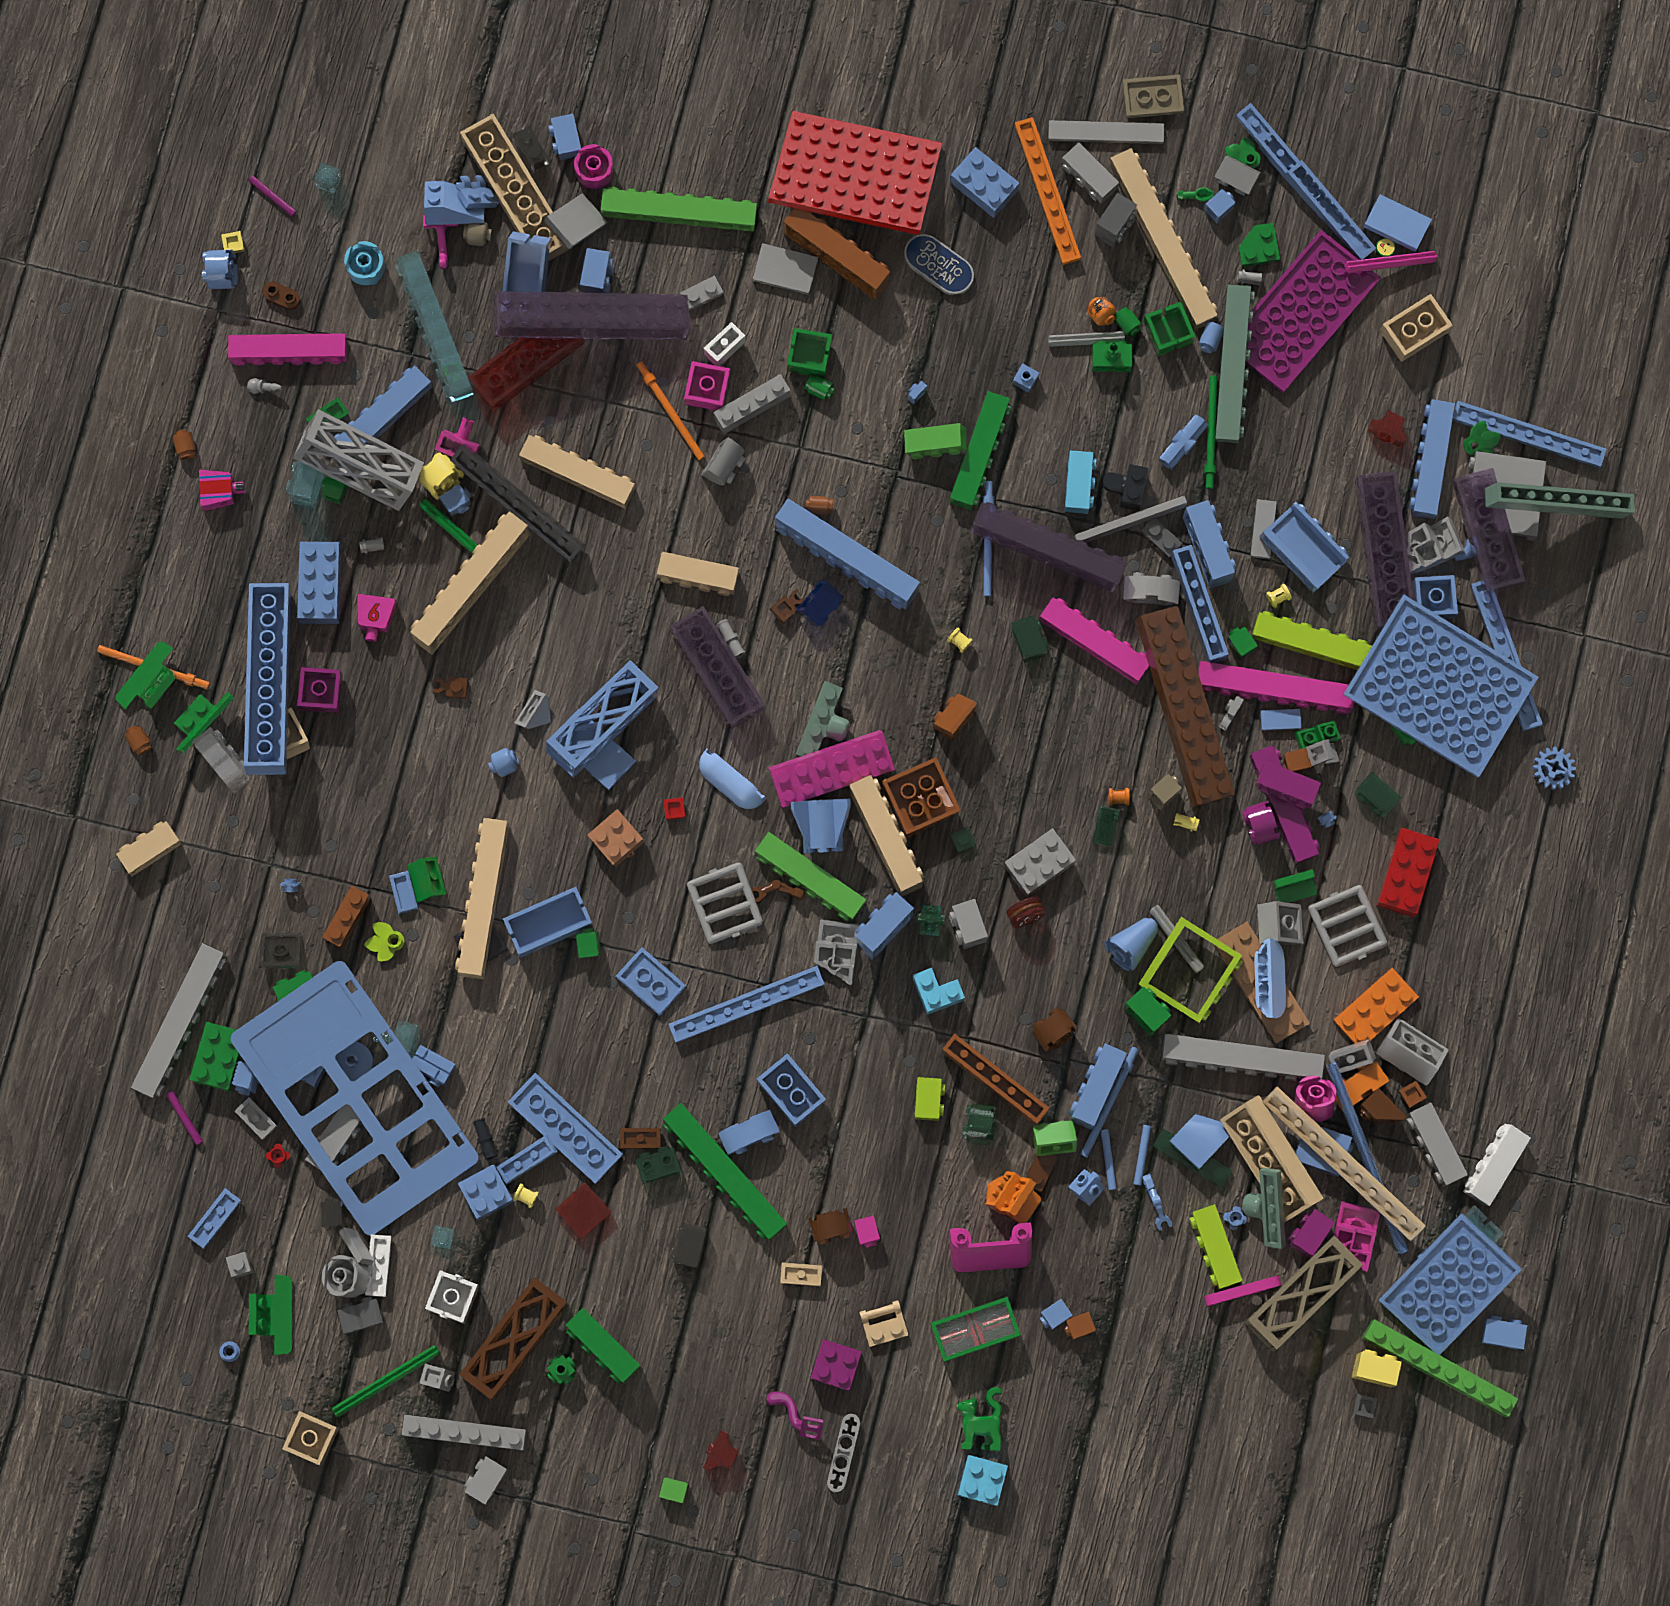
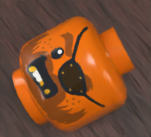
(1101, 311)

